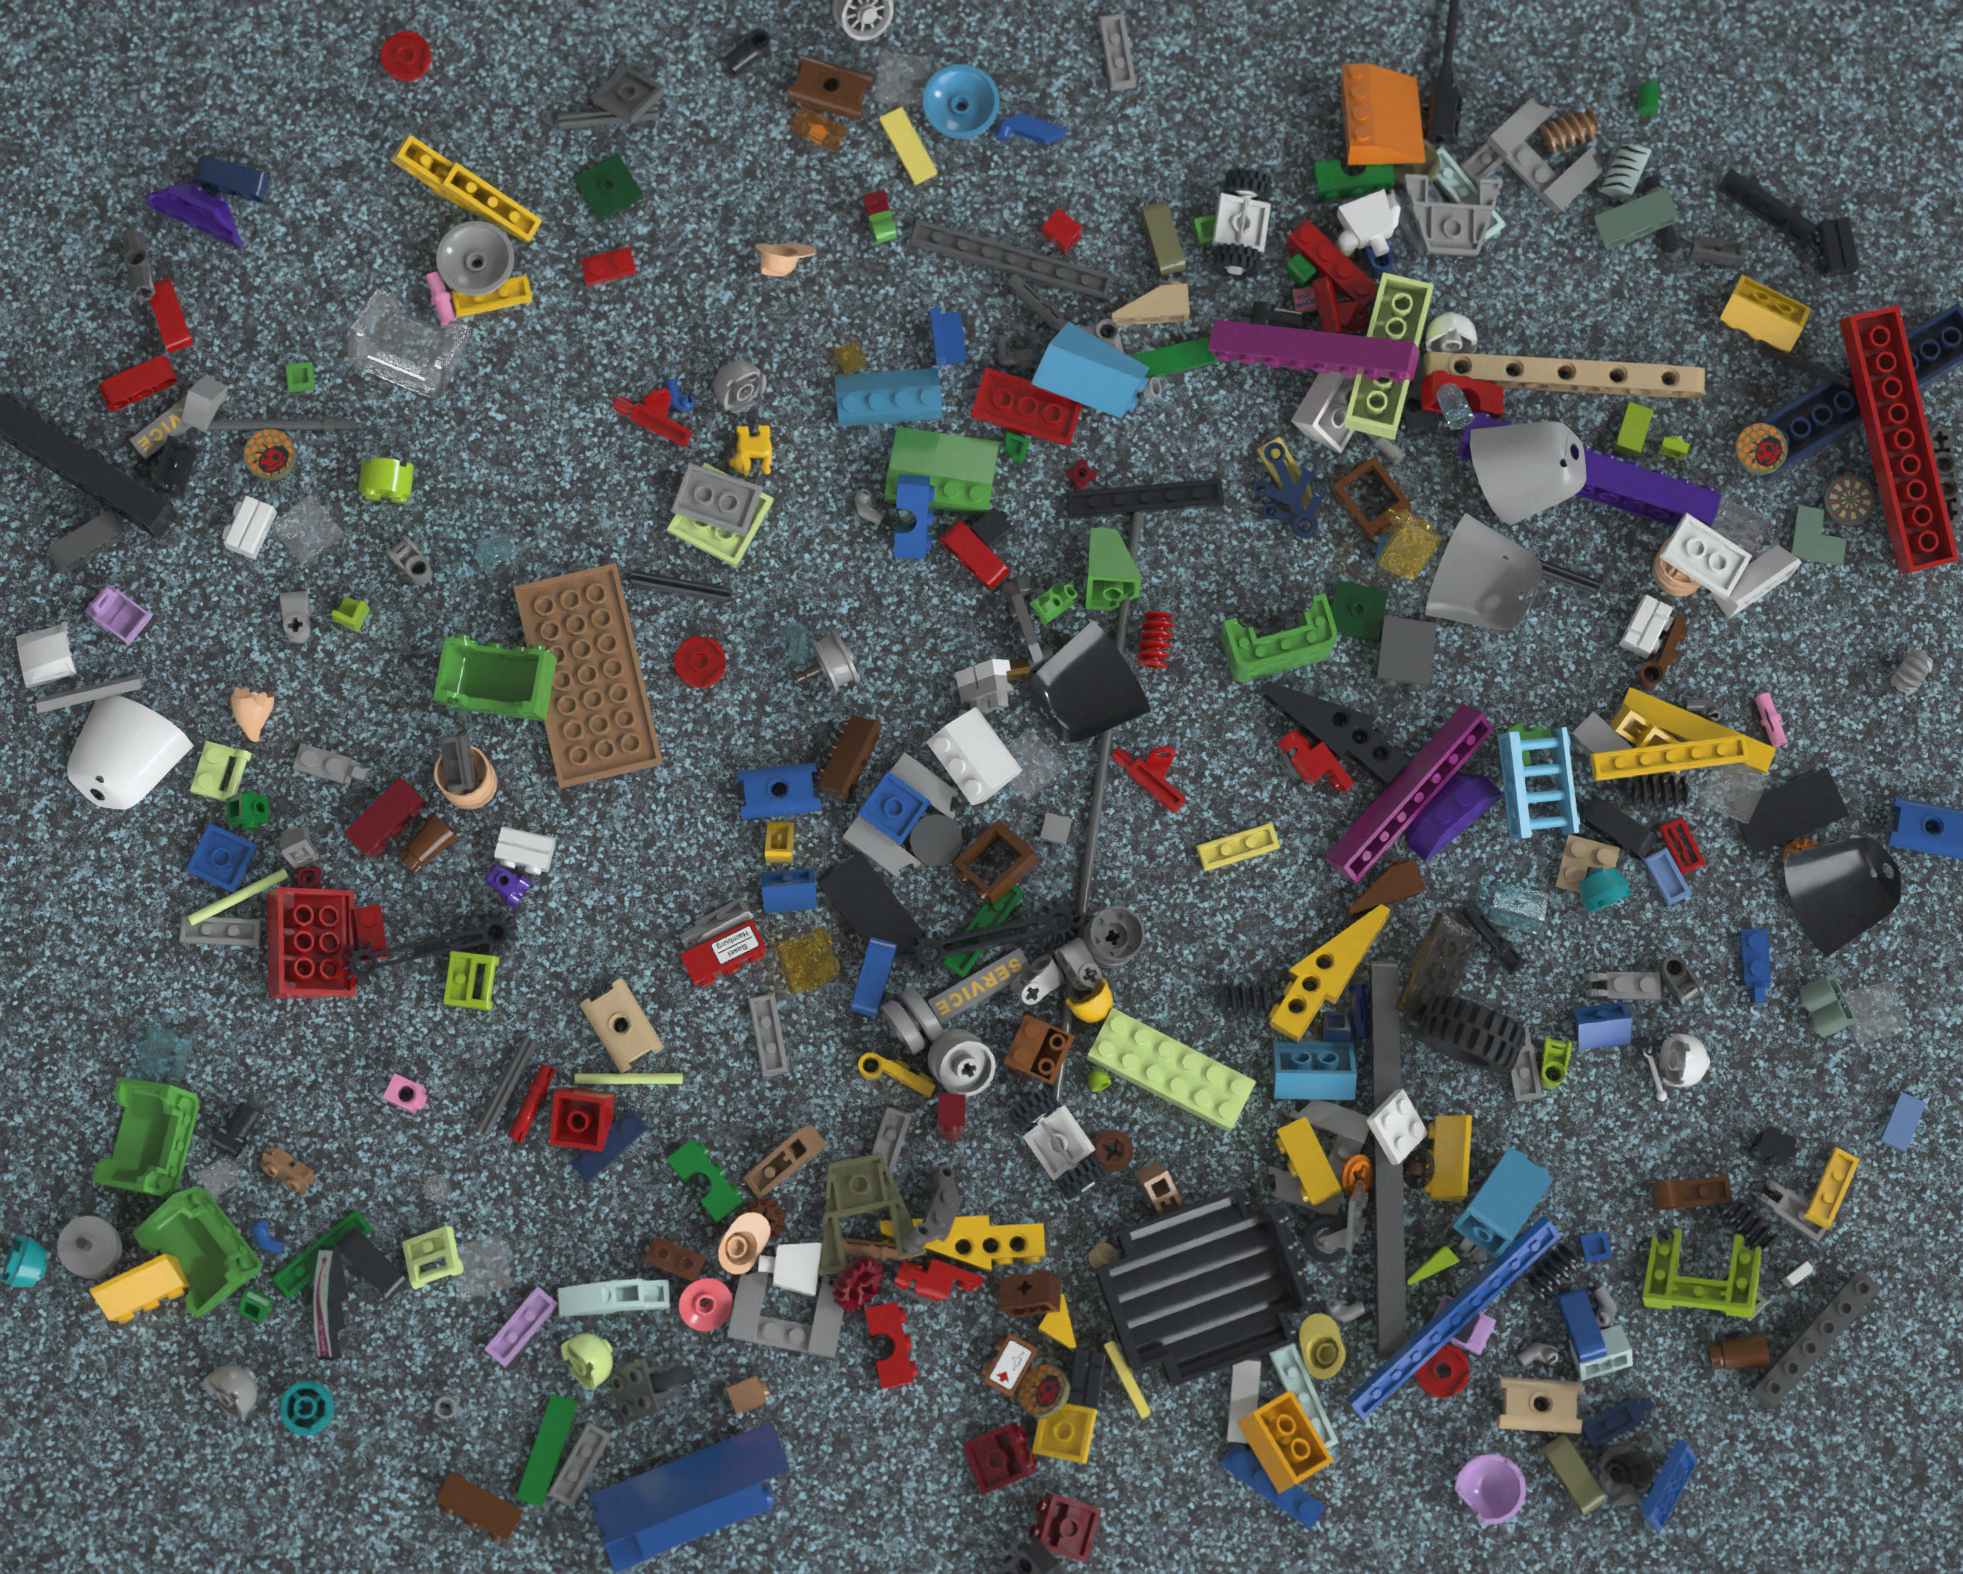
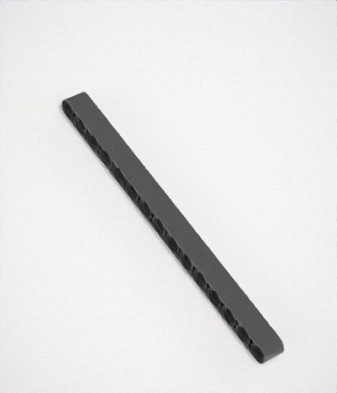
(1387, 1177)

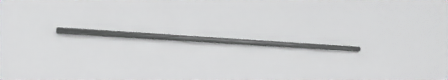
(1097, 801)

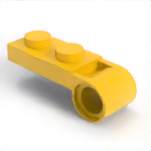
(900, 1072)

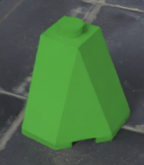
(1110, 571)

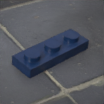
(620, 1137)

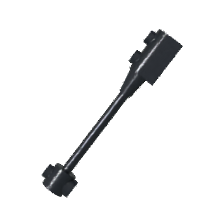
(1444, 101)

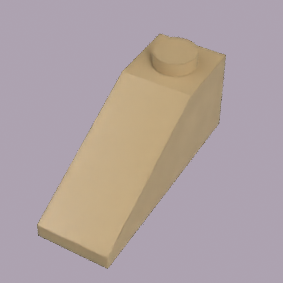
(1160, 305)

